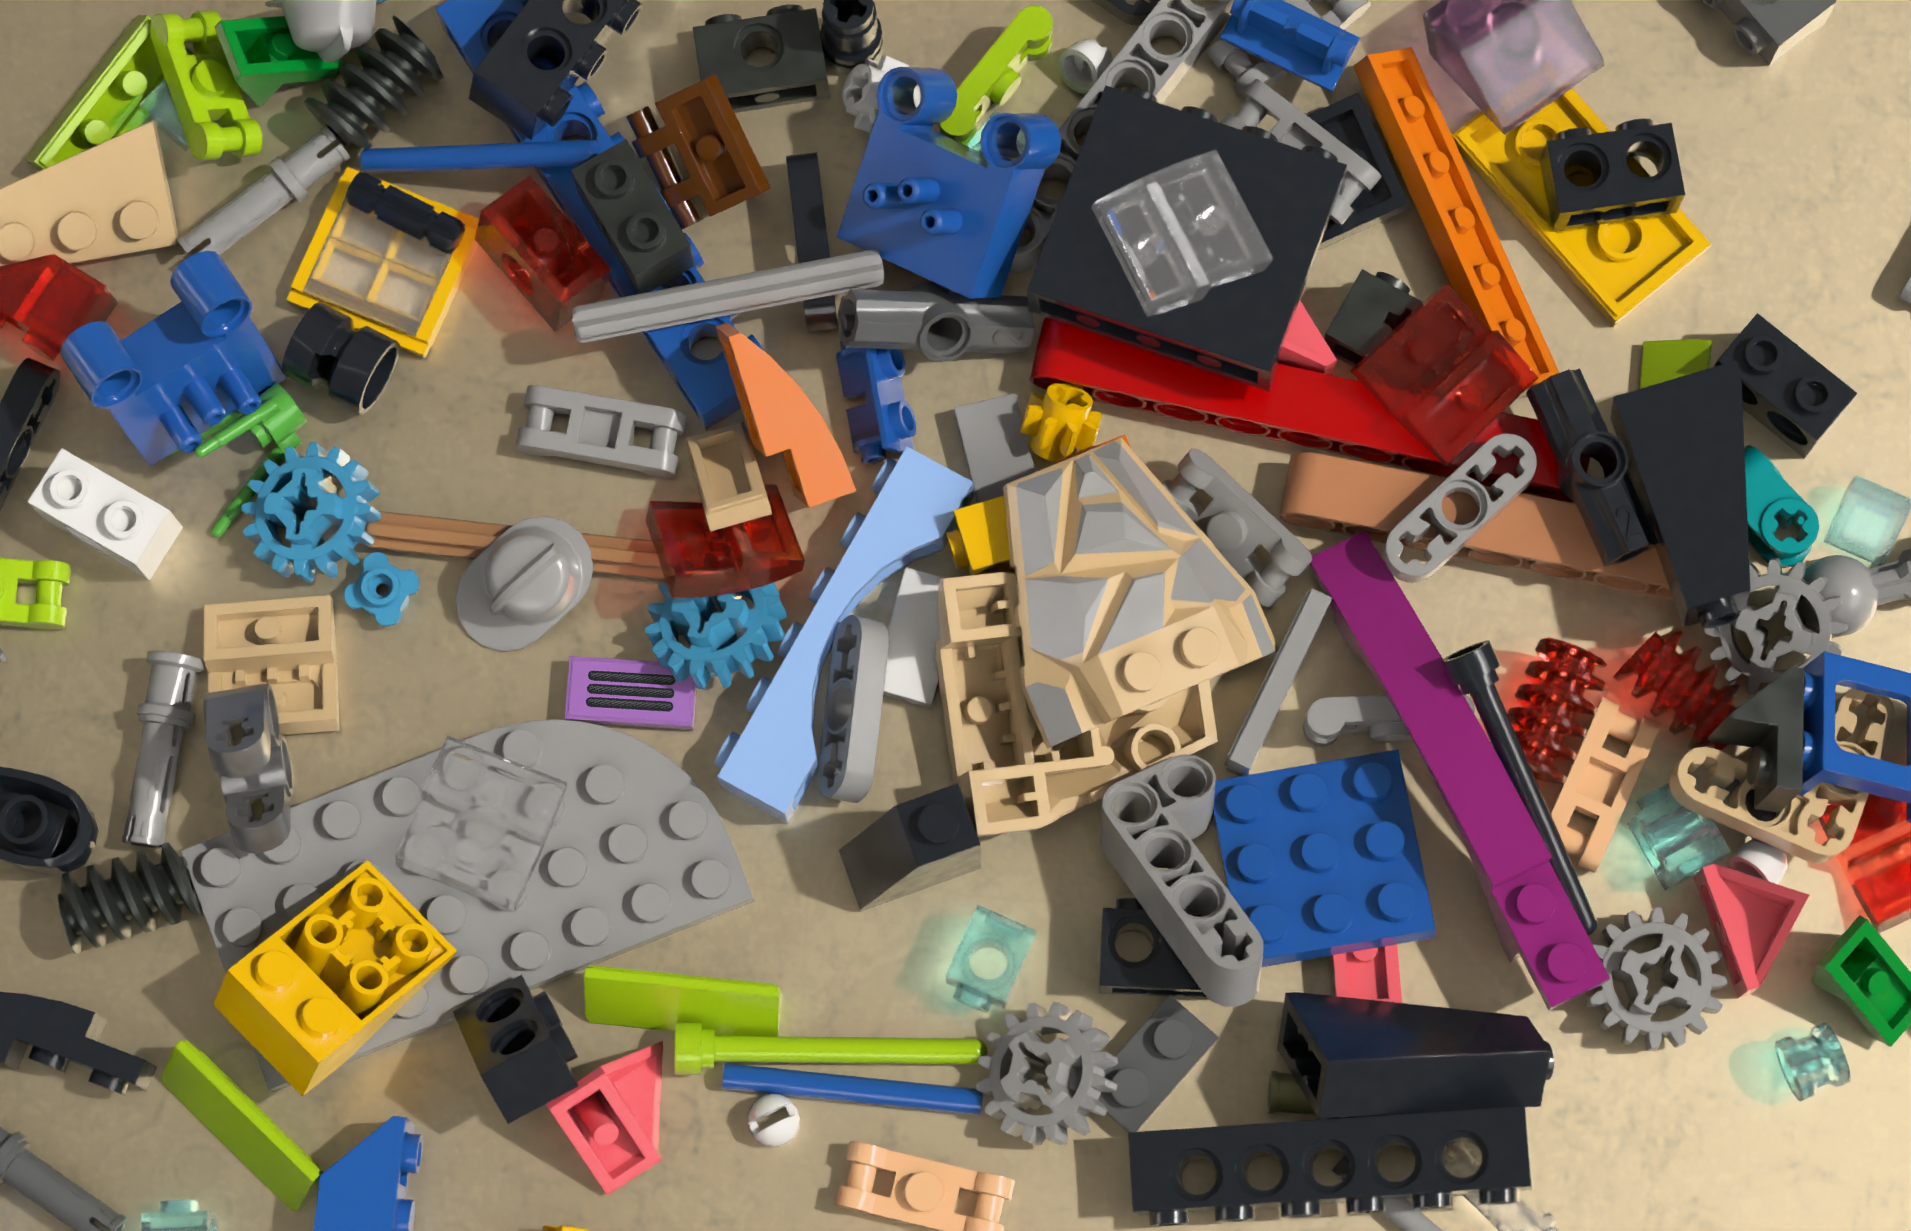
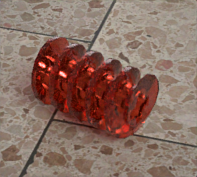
(1680, 687)
(1552, 704)

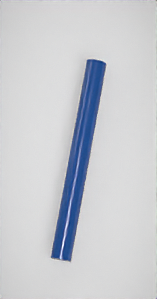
(478, 156)
(852, 1089)

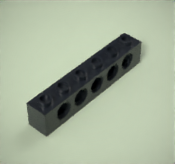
(529, 96)
(1162, 1155)

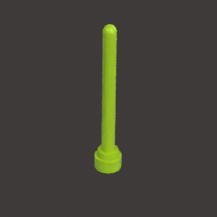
(700, 1049)

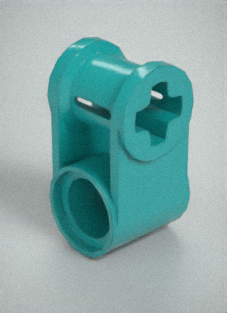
(1775, 504)

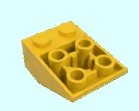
(332, 977)

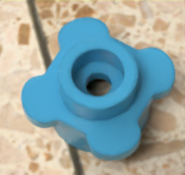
(385, 607)

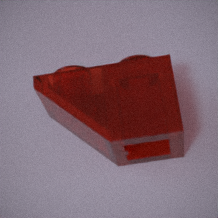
(50, 301)

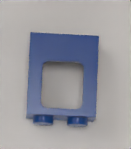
(1821, 754)

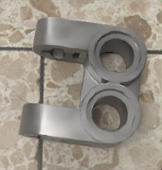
(251, 764)

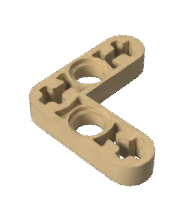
(1789, 827)

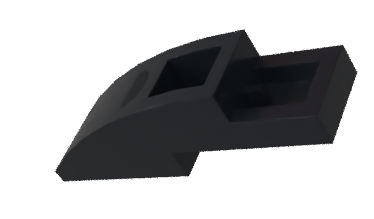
(66, 1034)

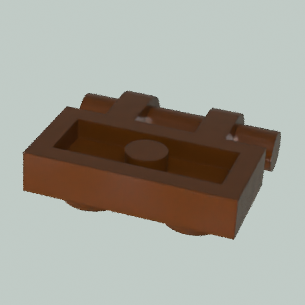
(710, 145)

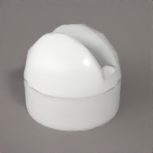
(1076, 58)
(1760, 861)
(780, 1132)

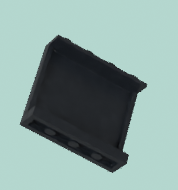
(1236, 324)

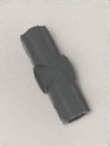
(907, 318)

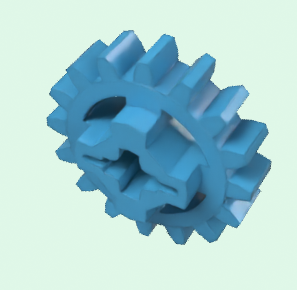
(315, 518)
(721, 633)

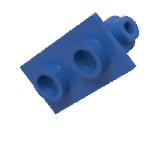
(1290, 40)
(886, 418)

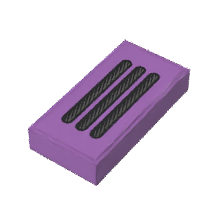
(628, 694)

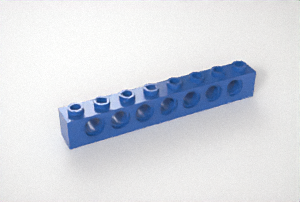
(705, 384)

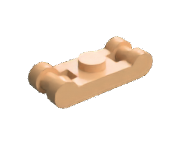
(1602, 781)
(922, 1190)

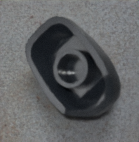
(43, 823)

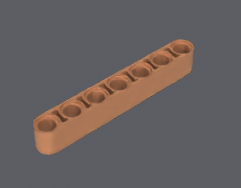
(1526, 535)

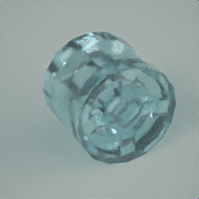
(1813, 1061)

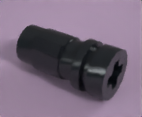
(850, 33)

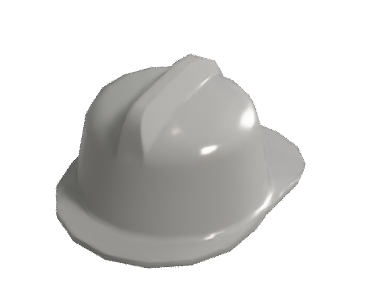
(328, 25)
(524, 583)

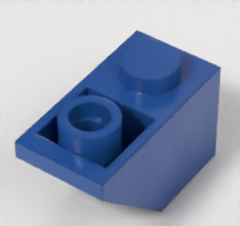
(370, 1182)

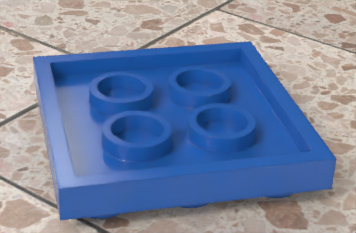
(1324, 857)

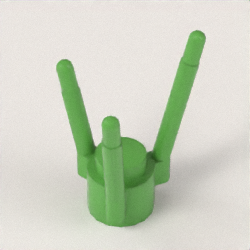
(271, 422)

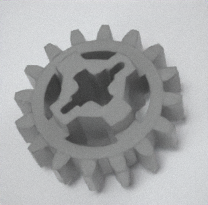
(1804, 638)
(1682, 989)
(1073, 1075)

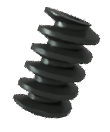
(376, 86)
(125, 897)

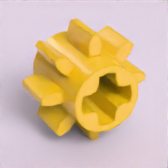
(1060, 421)

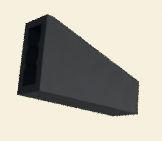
(1692, 483)
(1409, 1057)

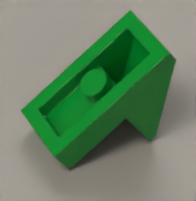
(267, 57)
(1869, 980)

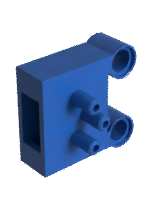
(940, 202)
(180, 367)

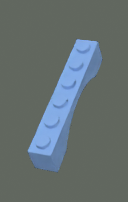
(907, 522)

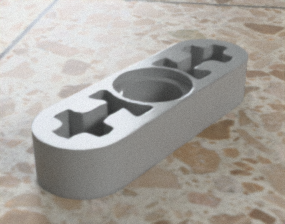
(1482, 464)
(853, 709)

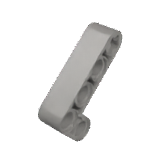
(1168, 810)

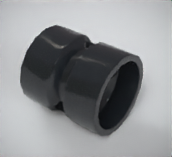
(335, 355)

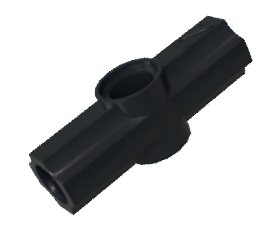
(1578, 430)

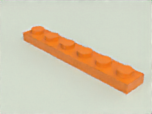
(1450, 203)

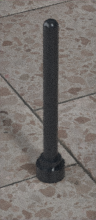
(1475, 674)

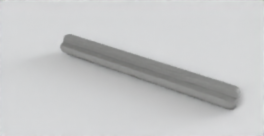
(727, 296)

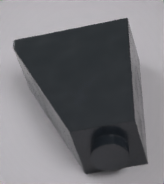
(912, 848)

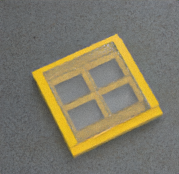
(381, 272)

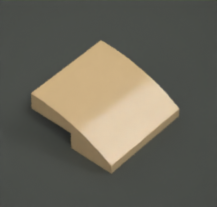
(282, 645)

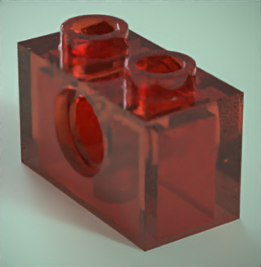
(541, 252)

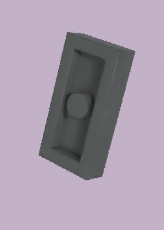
(1155, 1063)

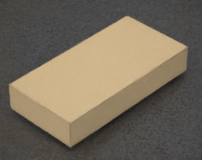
(727, 476)

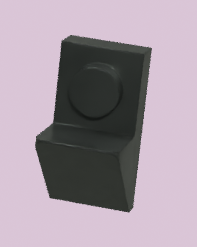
(1774, 729)

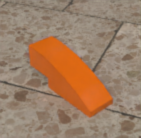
(785, 421)

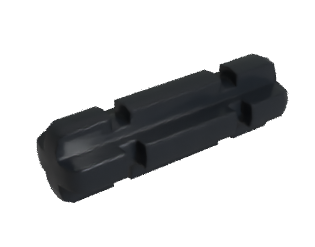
(405, 212)

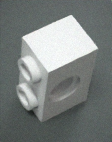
(105, 514)

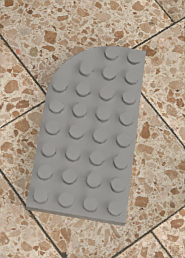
(621, 868)

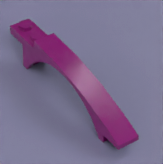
(1499, 834)

